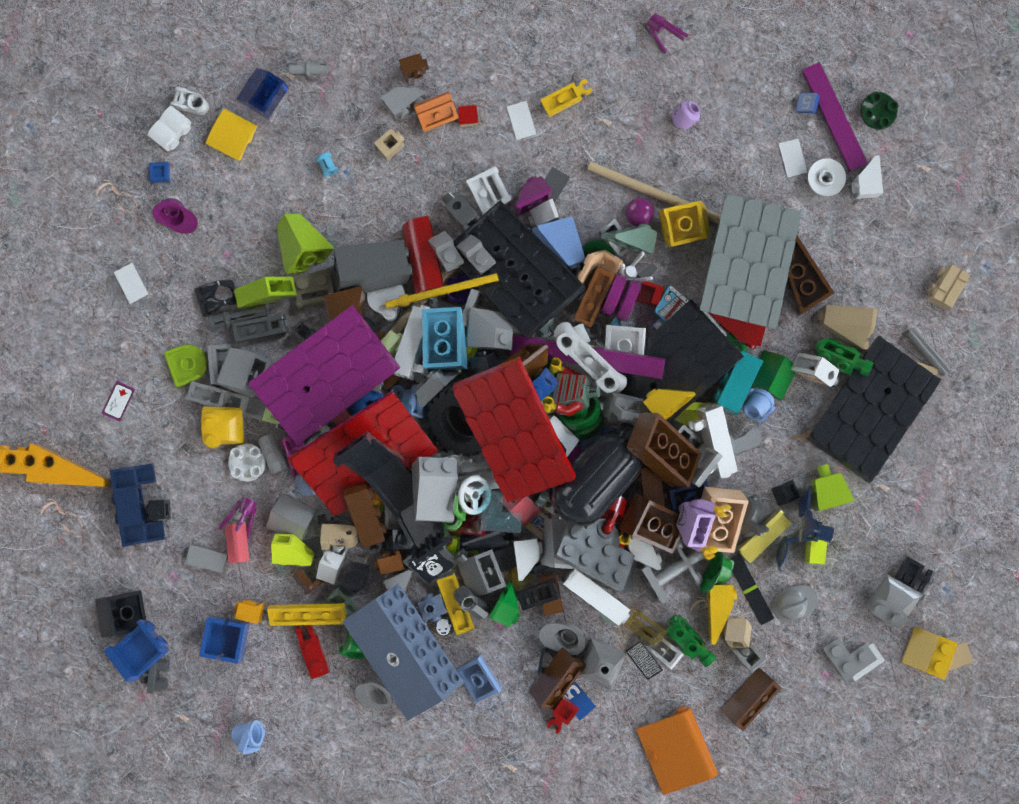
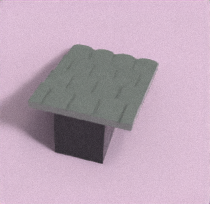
(750, 261)

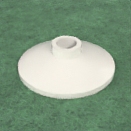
(833, 171)

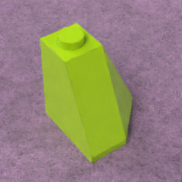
(300, 244)

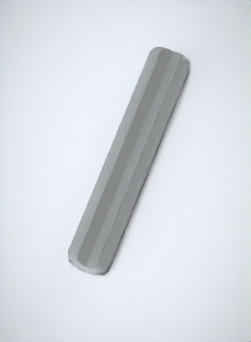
(928, 351)

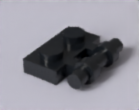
(910, 572)

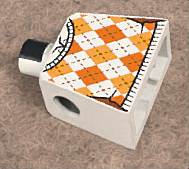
(824, 372)

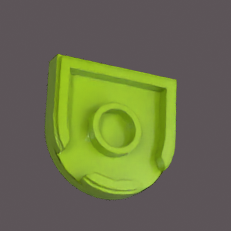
(186, 364)

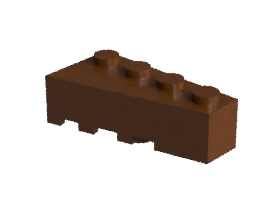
(806, 280)

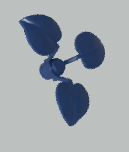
(809, 527)

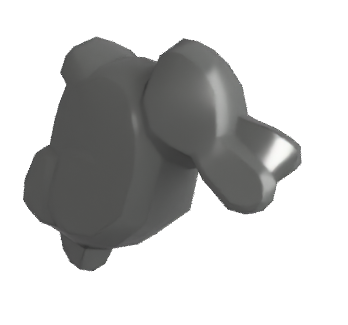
(752, 516)

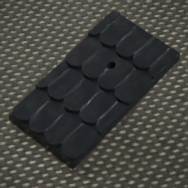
(531, 278)
(693, 355)
(874, 410)

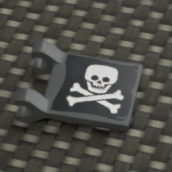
(436, 565)

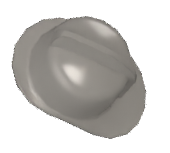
(794, 603)
(562, 635)
(373, 694)

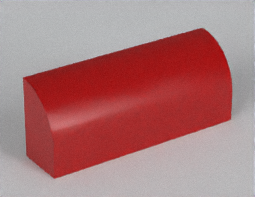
(423, 260)

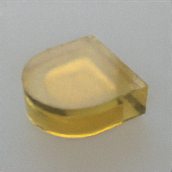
(513, 578)

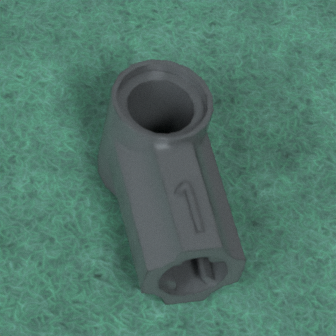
(471, 603)

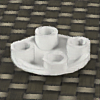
(246, 462)

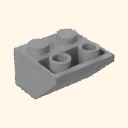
(239, 369)
(482, 573)

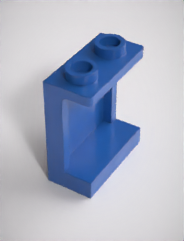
(137, 651)

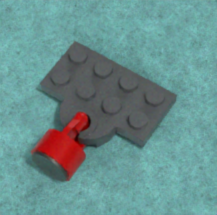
(597, 549)

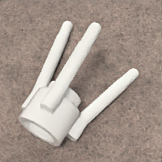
(631, 272)

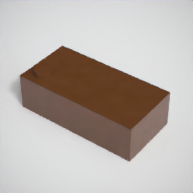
(664, 450)

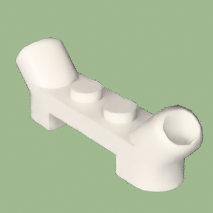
(605, 375)

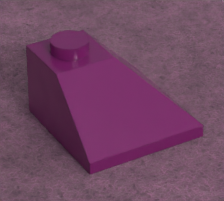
(533, 194)

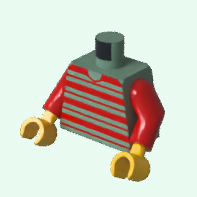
(571, 392)

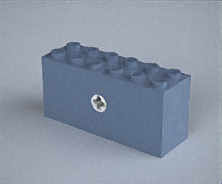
(403, 652)

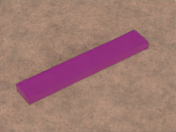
(835, 117)

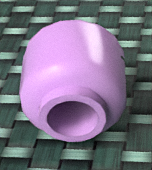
(686, 114)

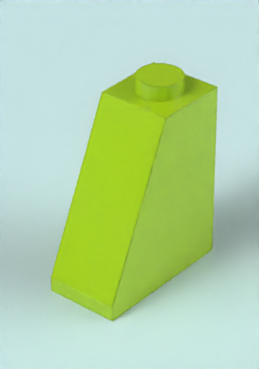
(264, 291)

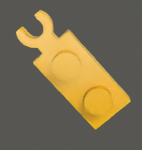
(564, 98)

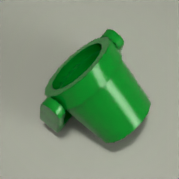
(351, 649)

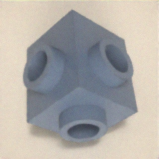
(438, 605)

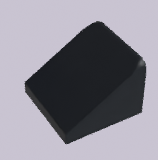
(785, 492)

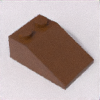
(651, 523)

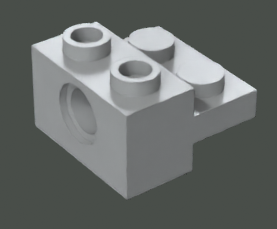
(623, 408)

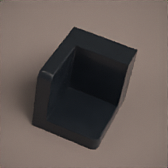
(506, 558)

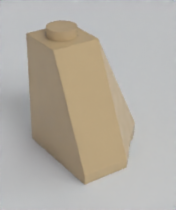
(849, 323)

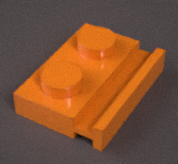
(436, 111)

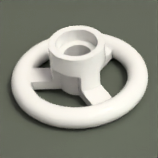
(472, 494)

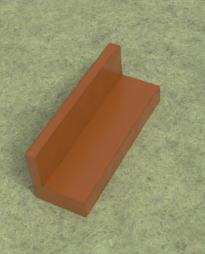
(594, 296)

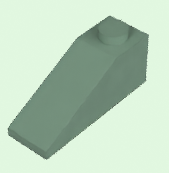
(633, 238)

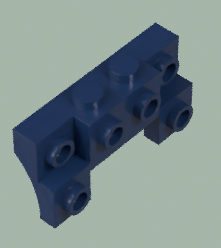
(130, 505)

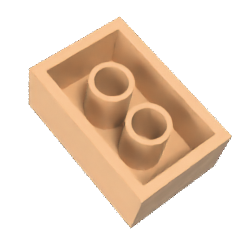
(726, 530)

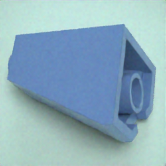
(562, 240)

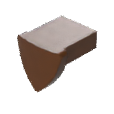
(305, 582)

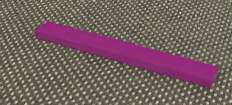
(619, 360)

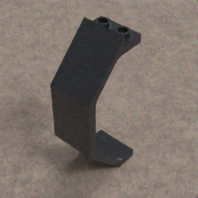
(394, 486)

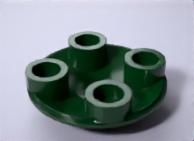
(879, 110)

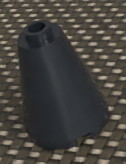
(489, 541)

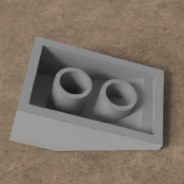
(434, 489)

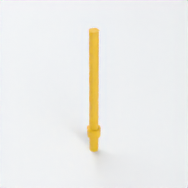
(405, 300)

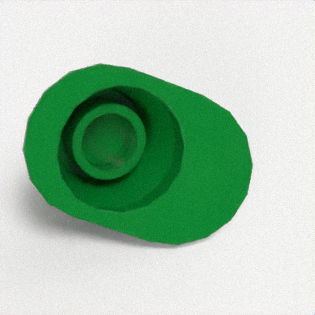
(717, 572)

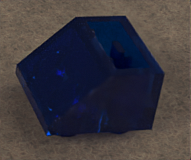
(263, 92)

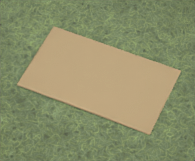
(961, 657)

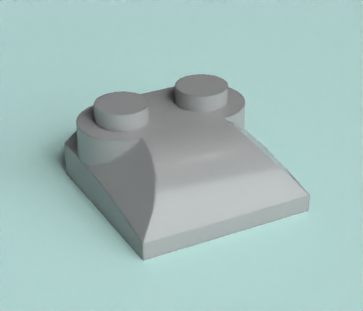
(435, 383)
(893, 601)

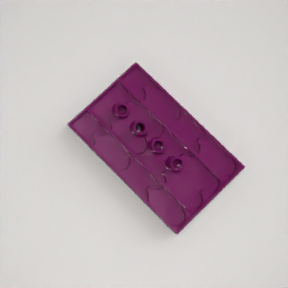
(324, 375)

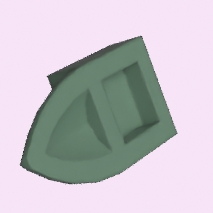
(340, 595)

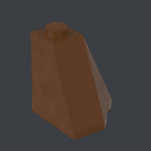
(340, 301)

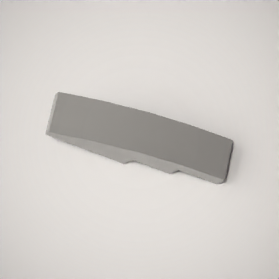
(221, 398)

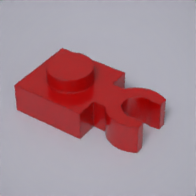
(564, 713)

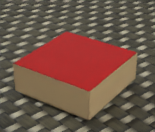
(468, 115)

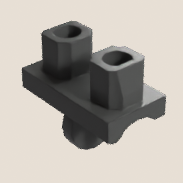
(152, 675)

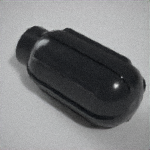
(601, 478)

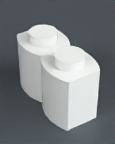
(170, 128)

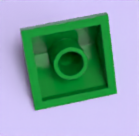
(774, 374)

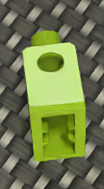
(829, 489)

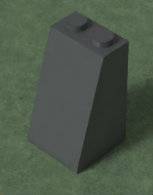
(371, 265)

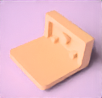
(591, 262)

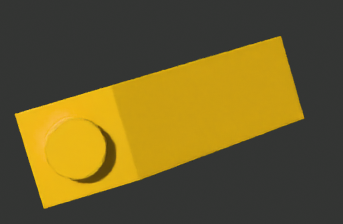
(720, 604)

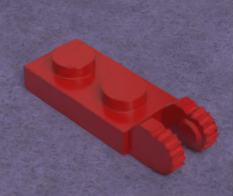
(312, 653)

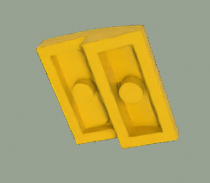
(231, 134)

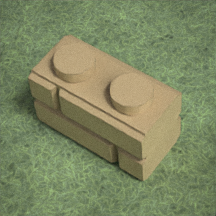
(948, 286)

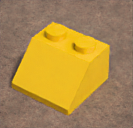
(667, 401)
(929, 652)

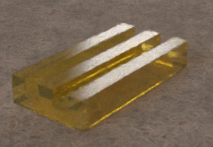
(658, 638)

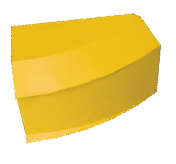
(684, 223)

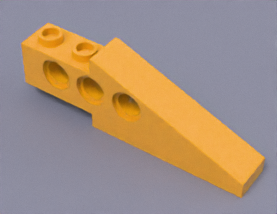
(61, 472)

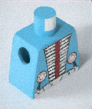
(668, 306)

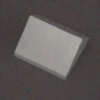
(290, 517)

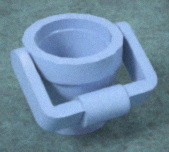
(409, 401)
(758, 404)
(248, 736)

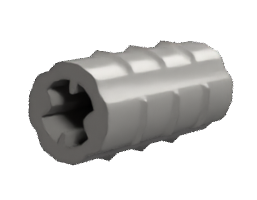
(272, 454)

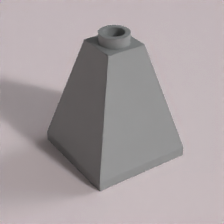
(600, 655)

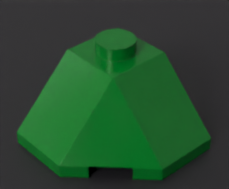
(506, 608)

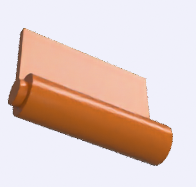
(677, 751)

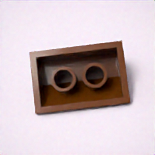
(532, 356)

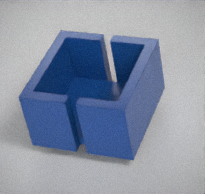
(224, 638)

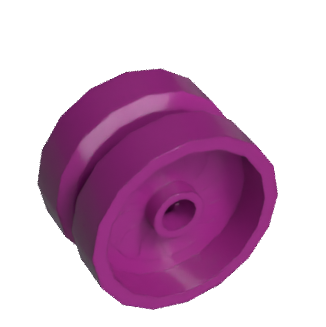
(620, 297)

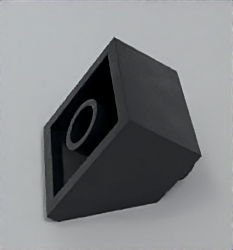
(120, 613)

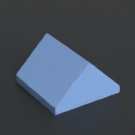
(479, 678)

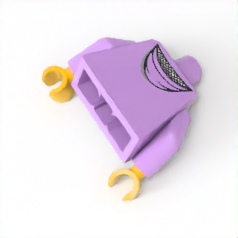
(696, 522)

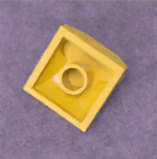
(222, 426)

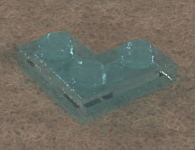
(494, 519)

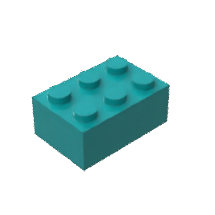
(736, 384)

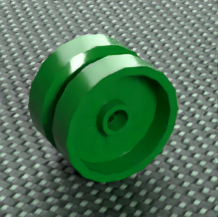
(585, 422)

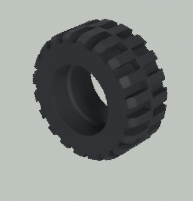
(449, 426)

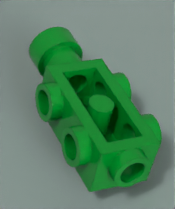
(841, 358)
(688, 644)

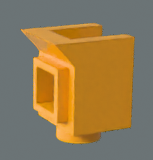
(249, 611)

